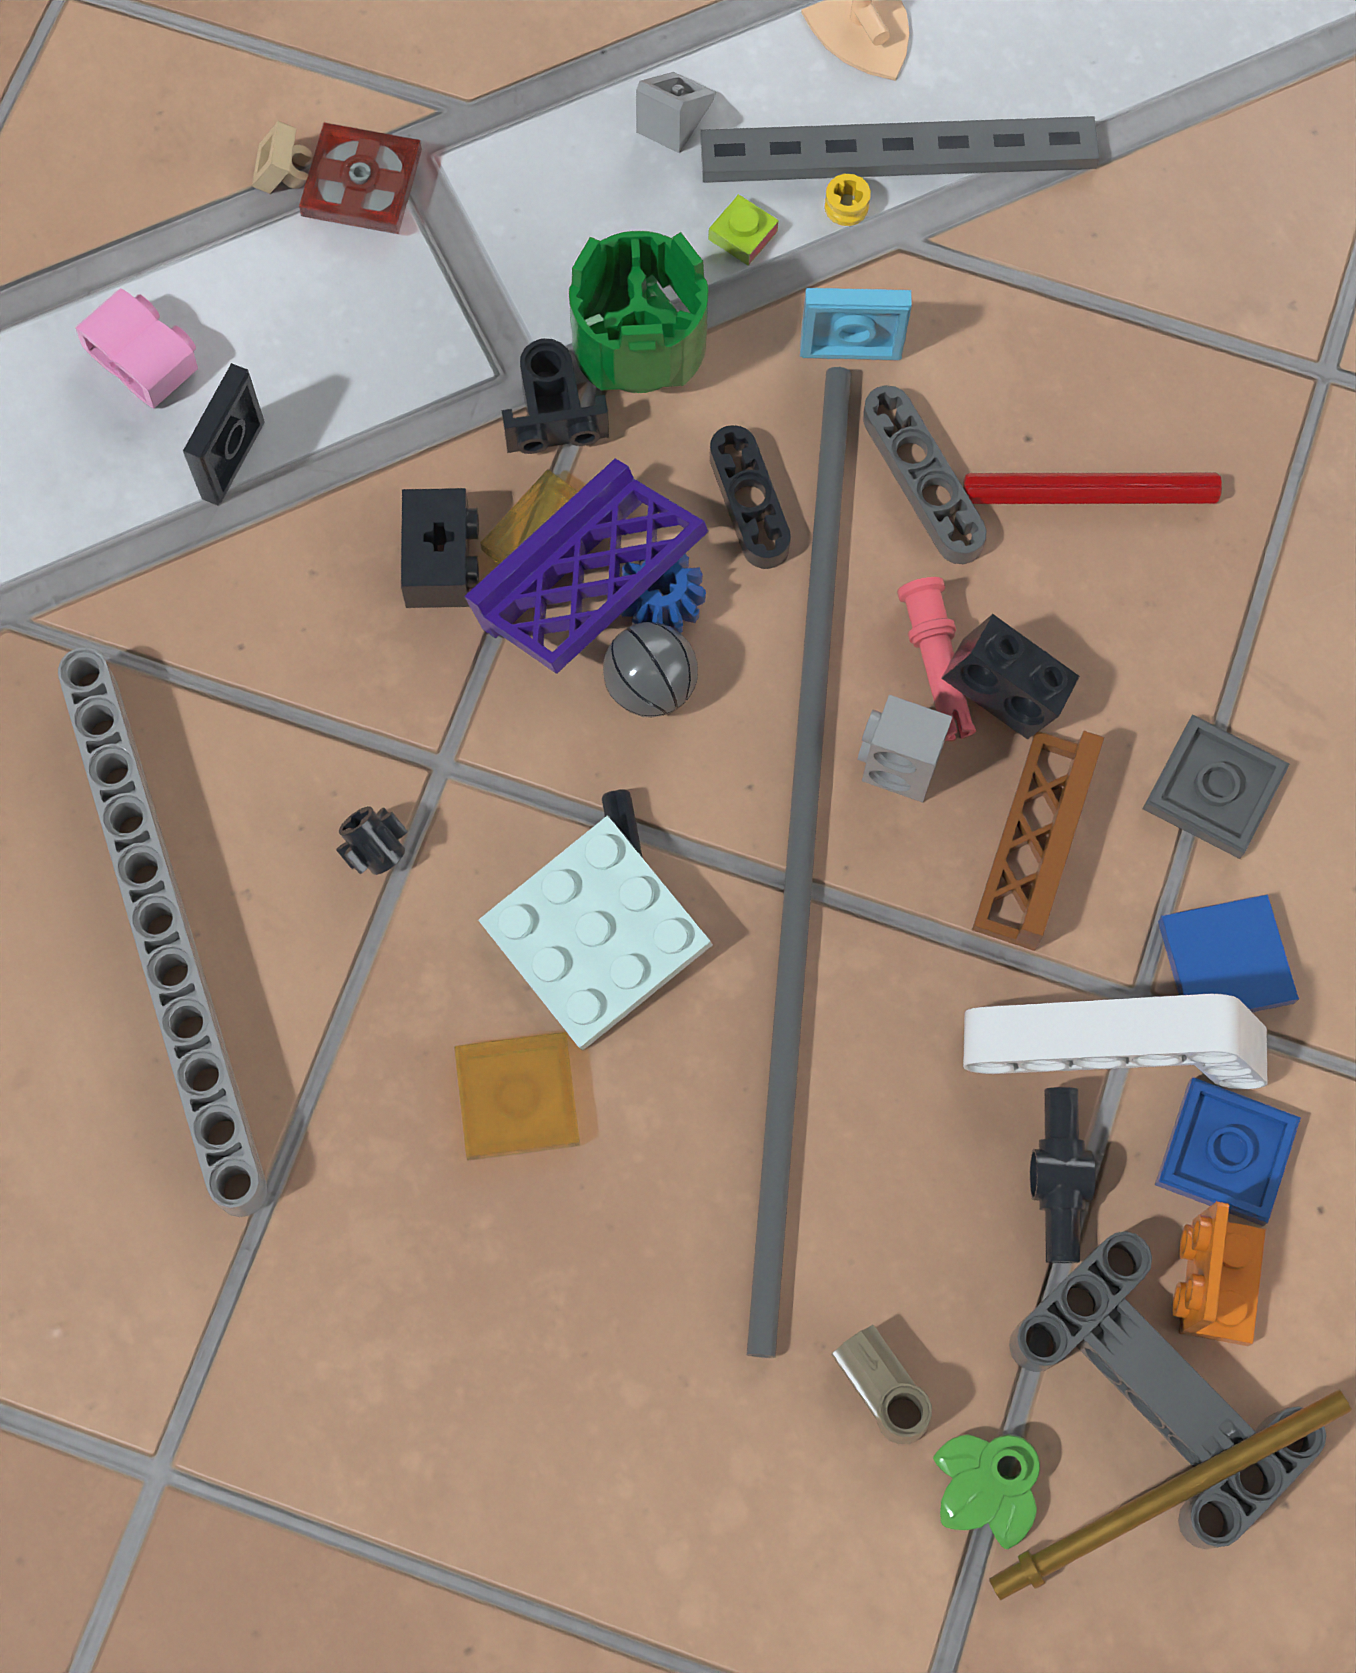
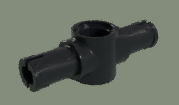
(1062, 1175)

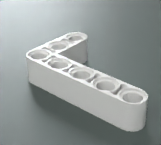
(1196, 1030)

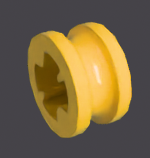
(843, 214)

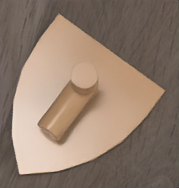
(863, 33)

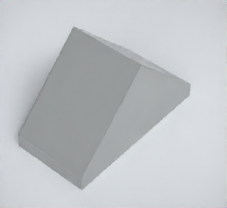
(670, 108)

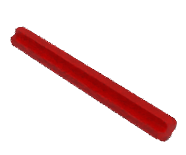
(1093, 488)

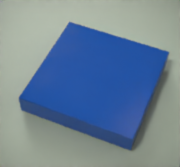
(1230, 952)
(1228, 1151)

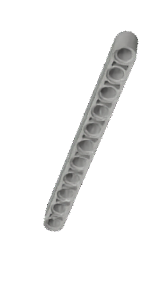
(171, 948)

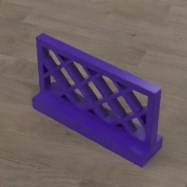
(563, 548)

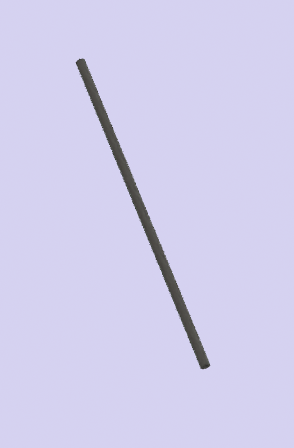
(799, 873)

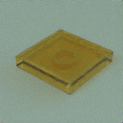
(516, 1096)

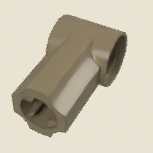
(881, 1381)

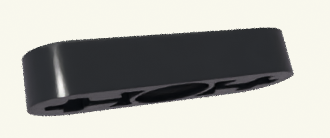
(746, 518)

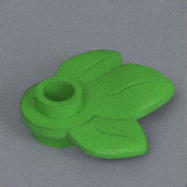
(982, 1493)

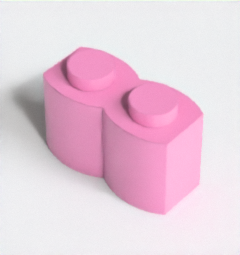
(138, 347)

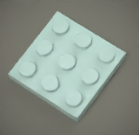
(595, 933)

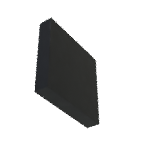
(224, 435)

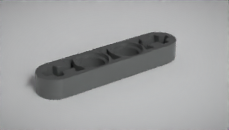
(928, 472)

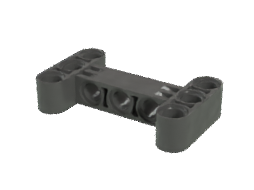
(1160, 1387)

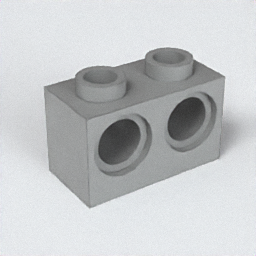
(903, 747)

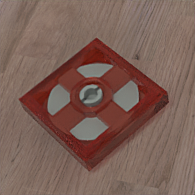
(360, 178)

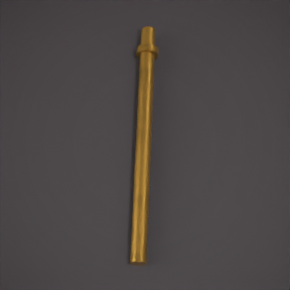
(1033, 1568)

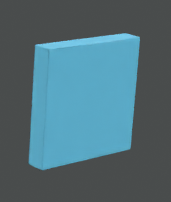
(854, 323)

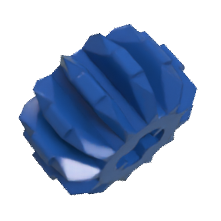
(680, 600)

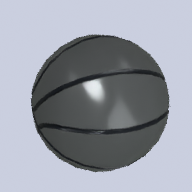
(650, 669)

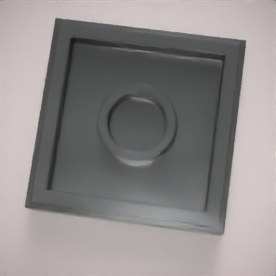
(1216, 786)

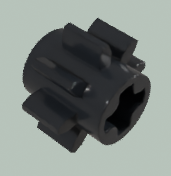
(372, 840)

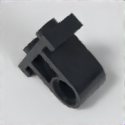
(552, 404)

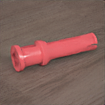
(933, 635)

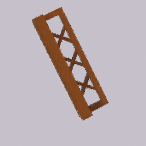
(1057, 845)

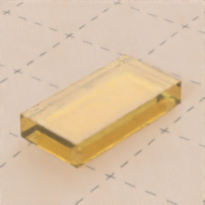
(527, 515)

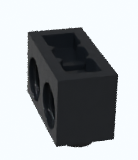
(1010, 677)

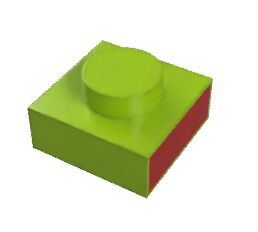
(743, 229)

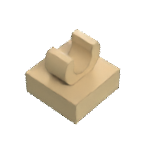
(276, 157)

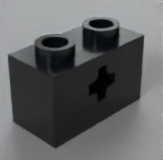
(434, 519)

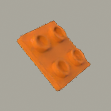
(1220, 1279)

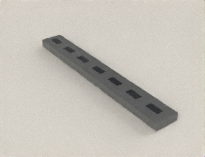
(899, 149)

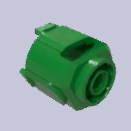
(623, 321)

